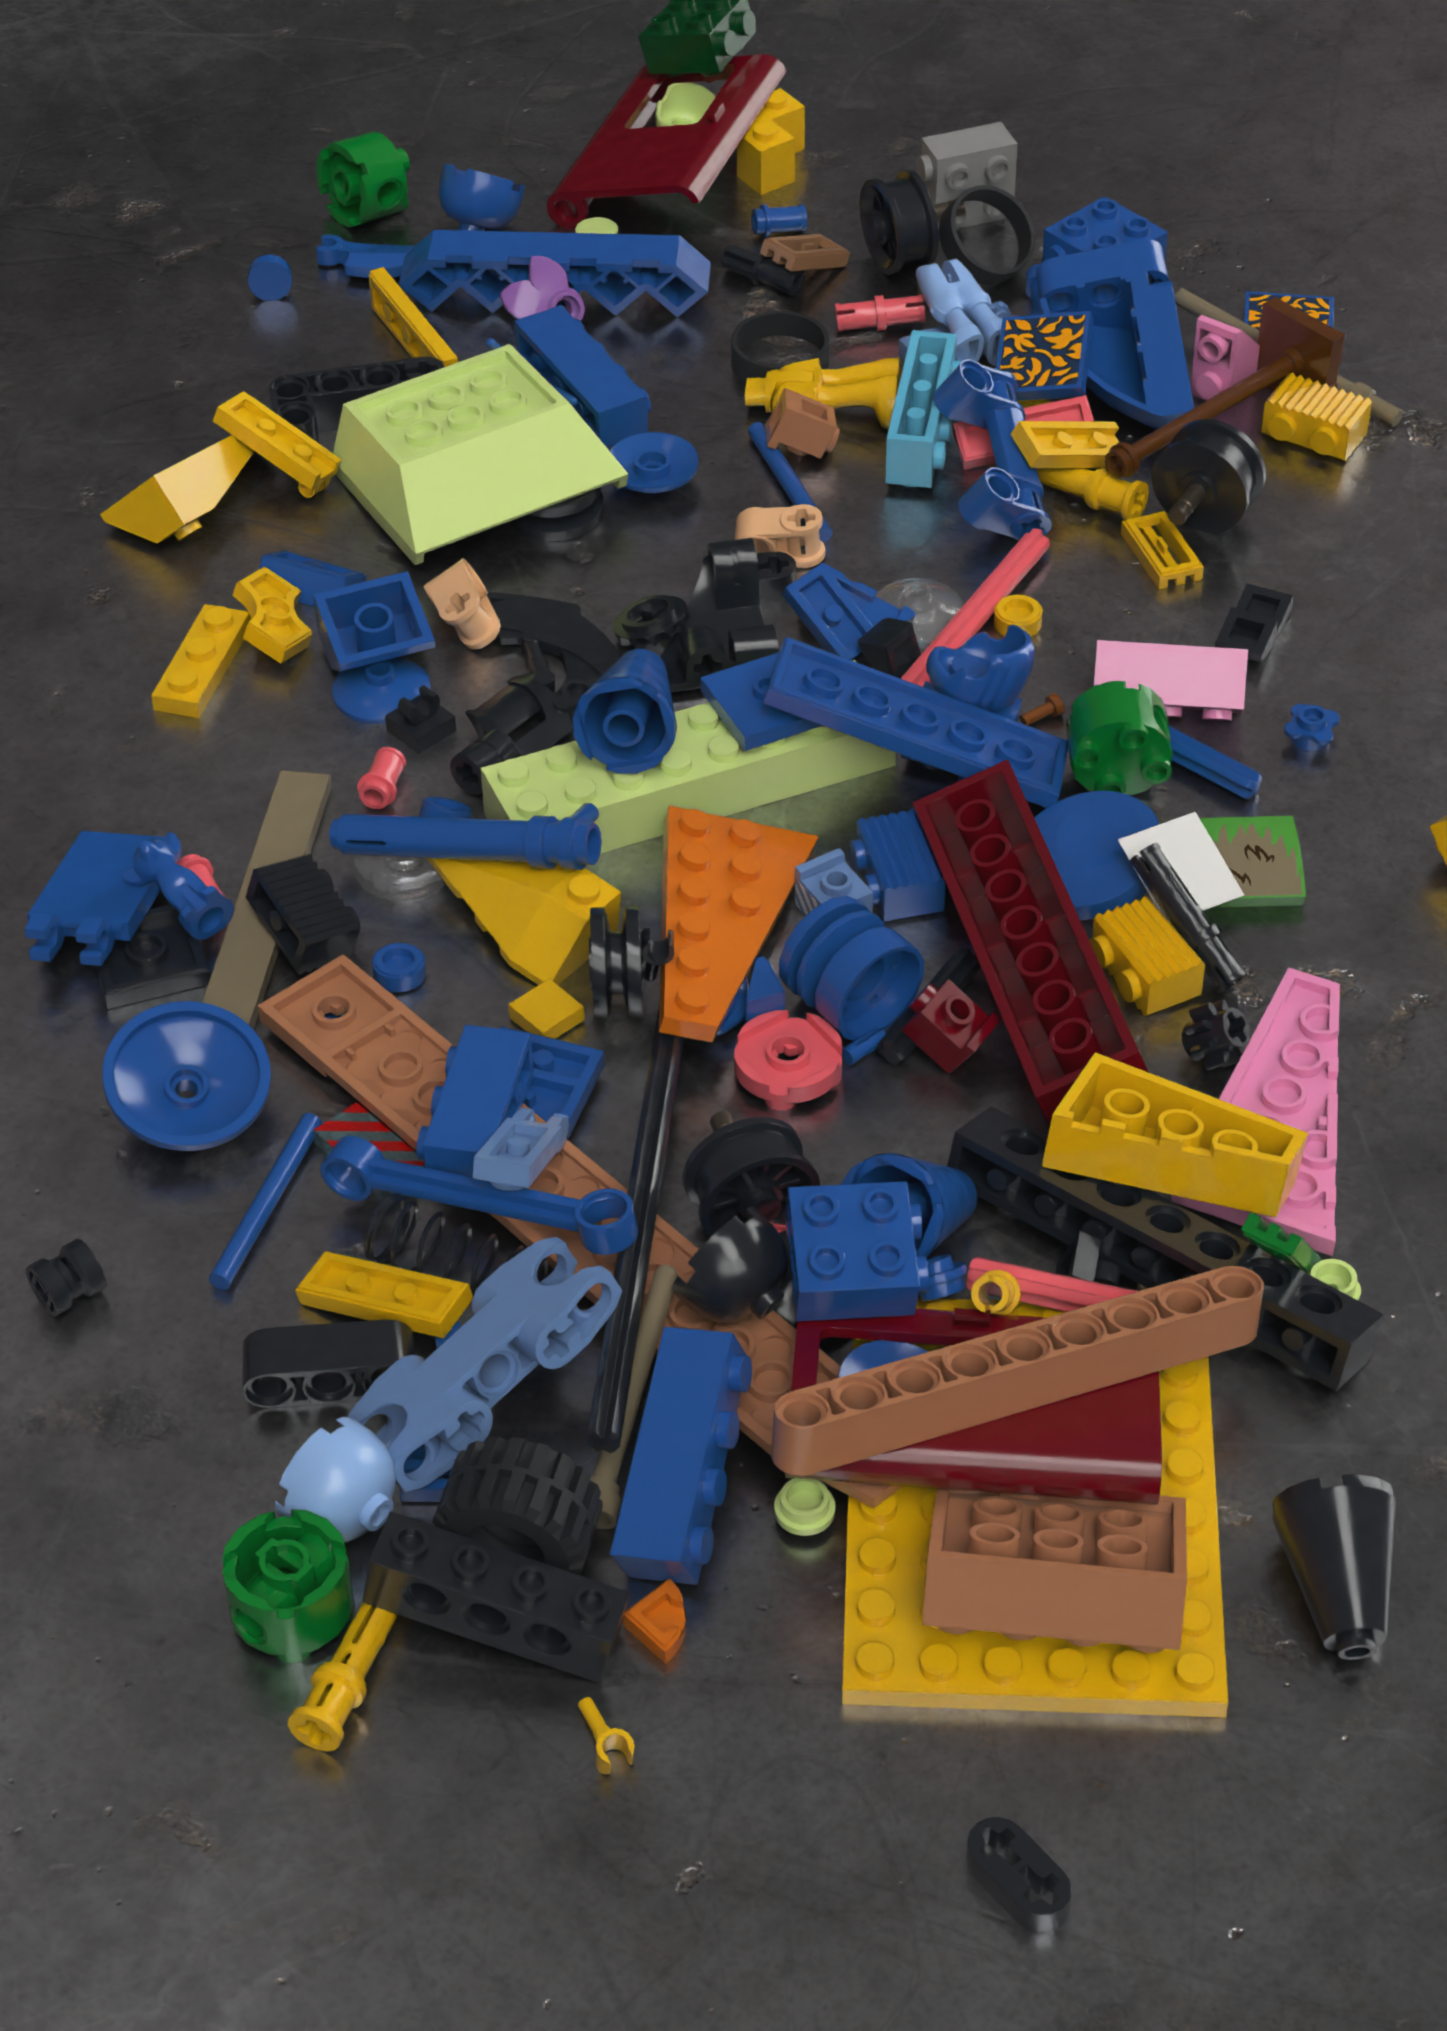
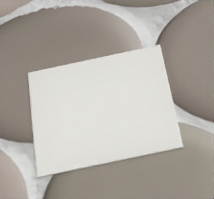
(1193, 858)

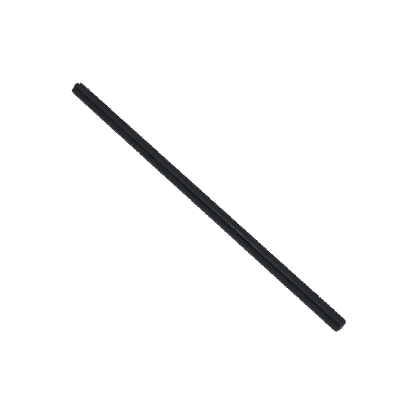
(632, 1263)

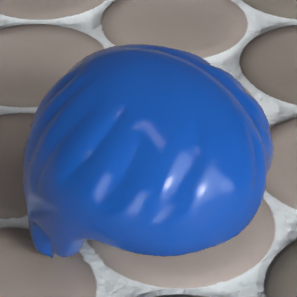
(984, 669)

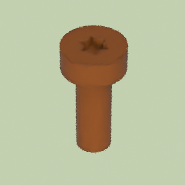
(1052, 705)

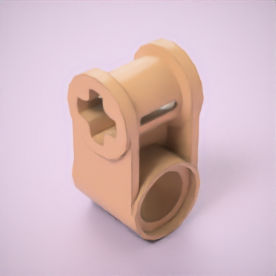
(781, 531)
(464, 604)

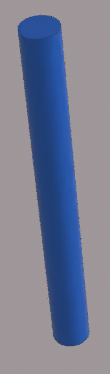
(785, 474)
(264, 1202)

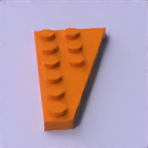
(721, 899)

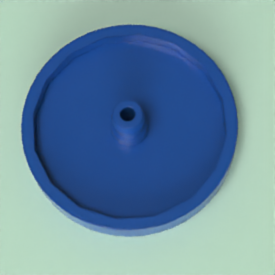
(1086, 850)

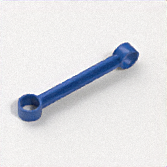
(359, 1167)

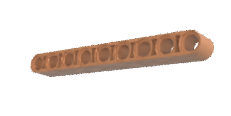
(1014, 1370)

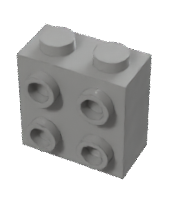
(965, 160)

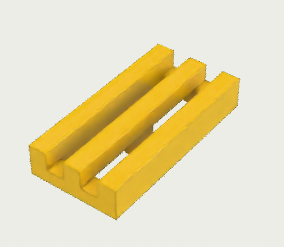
(1153, 551)

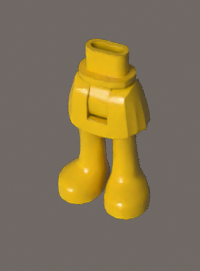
(860, 385)

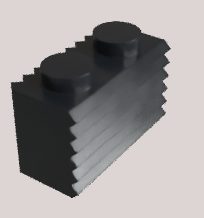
(303, 912)

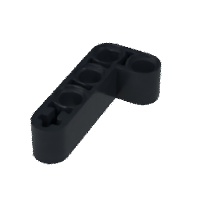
(316, 398)

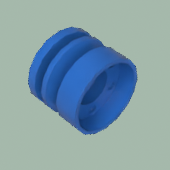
(851, 967)

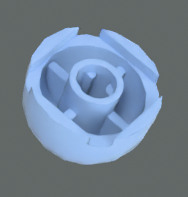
(342, 1479)

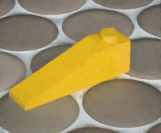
(180, 494)

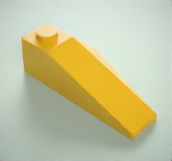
(533, 912)

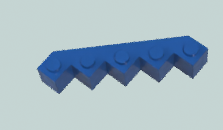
(607, 266)

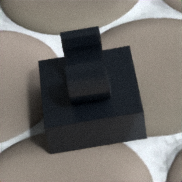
(420, 721)
(1082, 1262)

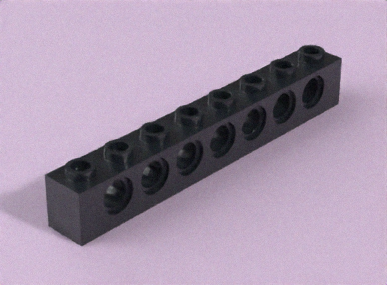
(1162, 1242)

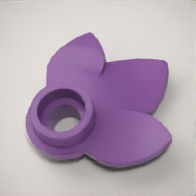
(542, 291)

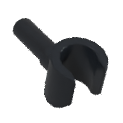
(656, 953)

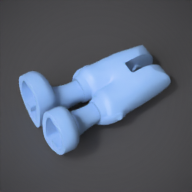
(954, 297)

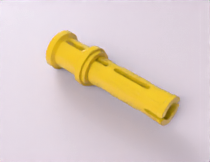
(1099, 489)
(341, 1682)

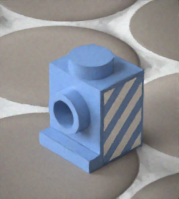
(827, 879)

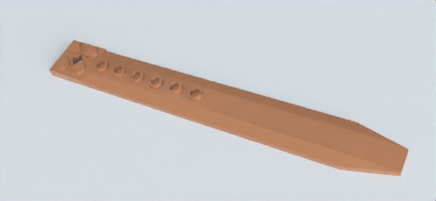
(392, 1067)

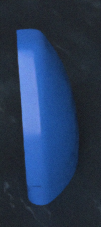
(1136, 333)

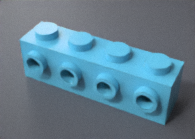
(917, 426)

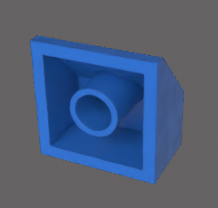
(371, 622)

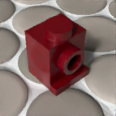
(948, 1024)

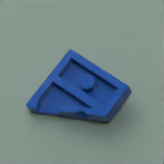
(839, 609)

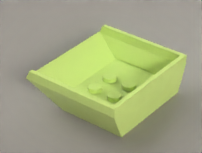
(467, 451)

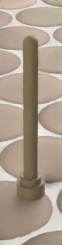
(648, 1336)

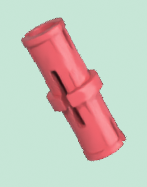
(880, 313)

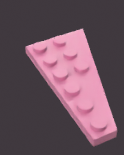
(1292, 1078)

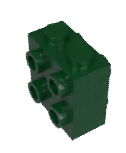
(696, 36)

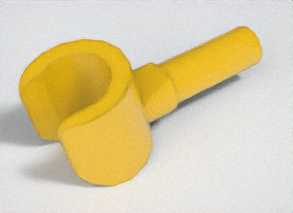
(605, 1737)

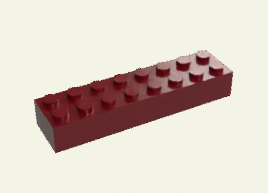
(1025, 932)

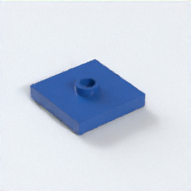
(738, 700)

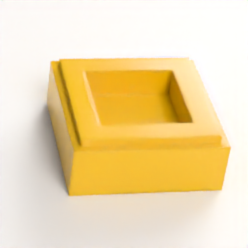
(546, 1010)

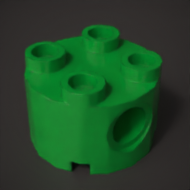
(363, 178)
(1119, 739)
(288, 1583)

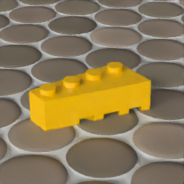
(1172, 1140)

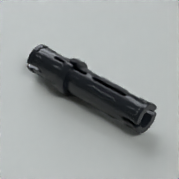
(1188, 917)

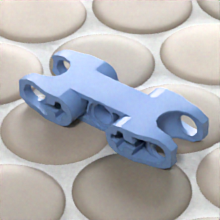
(512, 1331)

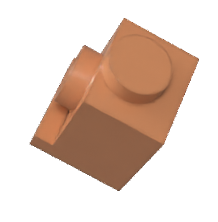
(802, 425)

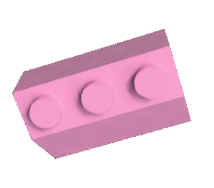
(1179, 674)

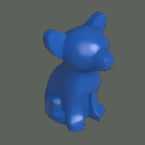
(201, 907)

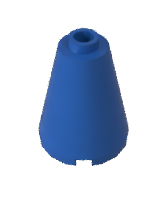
(627, 714)
(943, 1192)

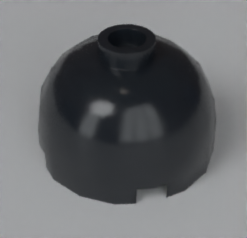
(737, 1271)

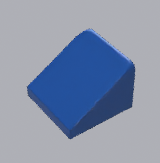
(764, 991)

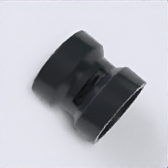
(66, 1277)

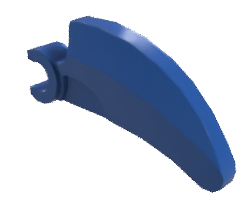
(361, 257)

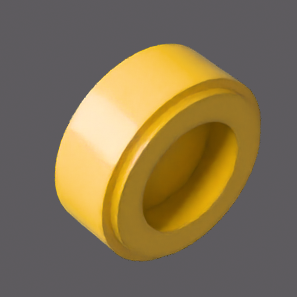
(1018, 611)

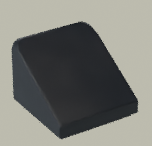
(890, 646)

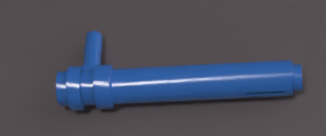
(540, 841)

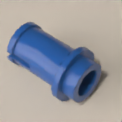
(778, 220)

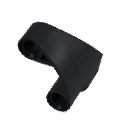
(724, 618)

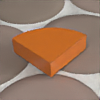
(659, 1621)

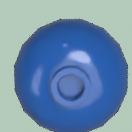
(478, 199)

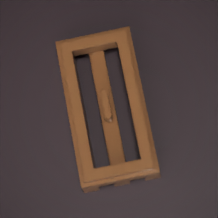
(805, 252)

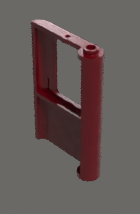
(665, 159)
(1075, 1448)

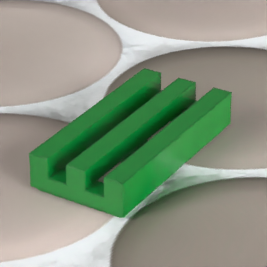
(1278, 1243)

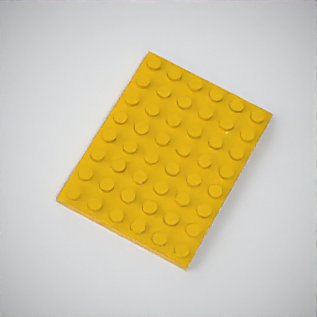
(910, 1664)

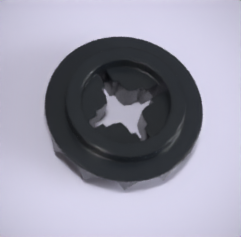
(651, 620)

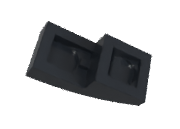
(1255, 621)

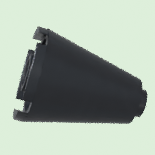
(1342, 1557)

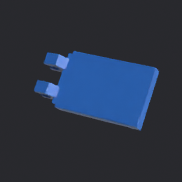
(91, 898)

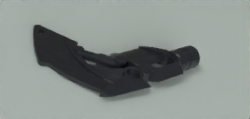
(538, 627)

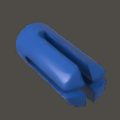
(862, 1046)

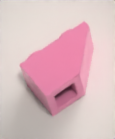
(1220, 357)

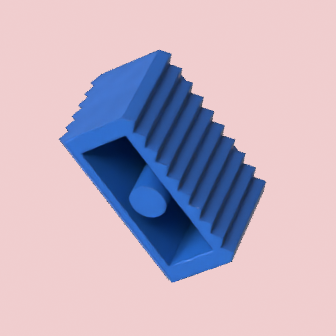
(898, 865)

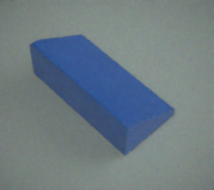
(310, 574)

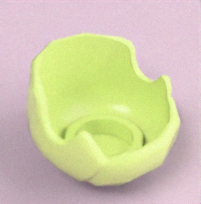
(683, 104)

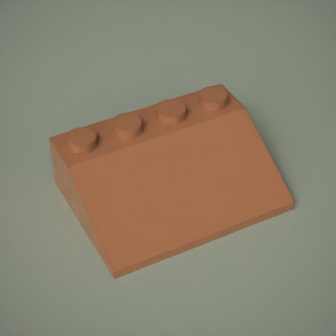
(1058, 1568)

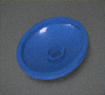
(186, 1050)

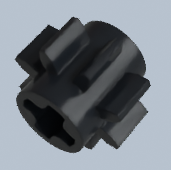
(1215, 1034)

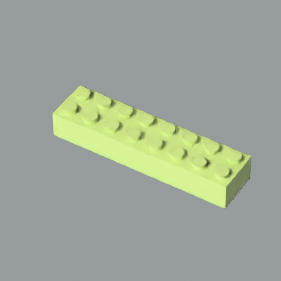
(699, 772)

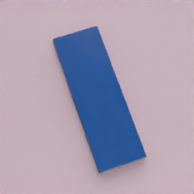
(913, 720)

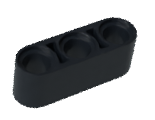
(320, 1361)

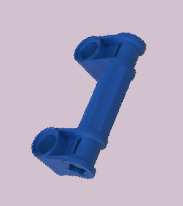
(1005, 496)

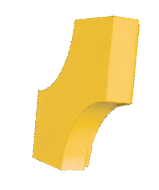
(273, 620)

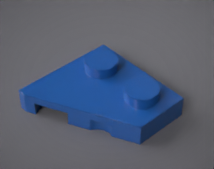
(561, 1077)

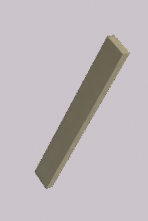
(248, 947)

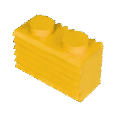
(1316, 417)
(1146, 956)

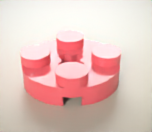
(788, 1081)

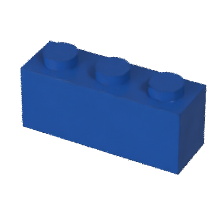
(482, 1088)

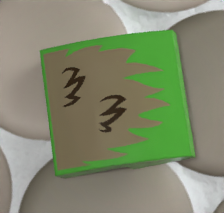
(1262, 858)

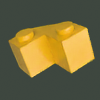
(770, 144)

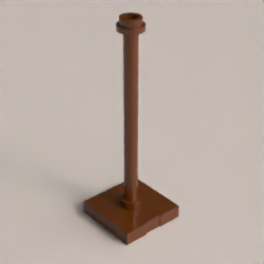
(1287, 343)

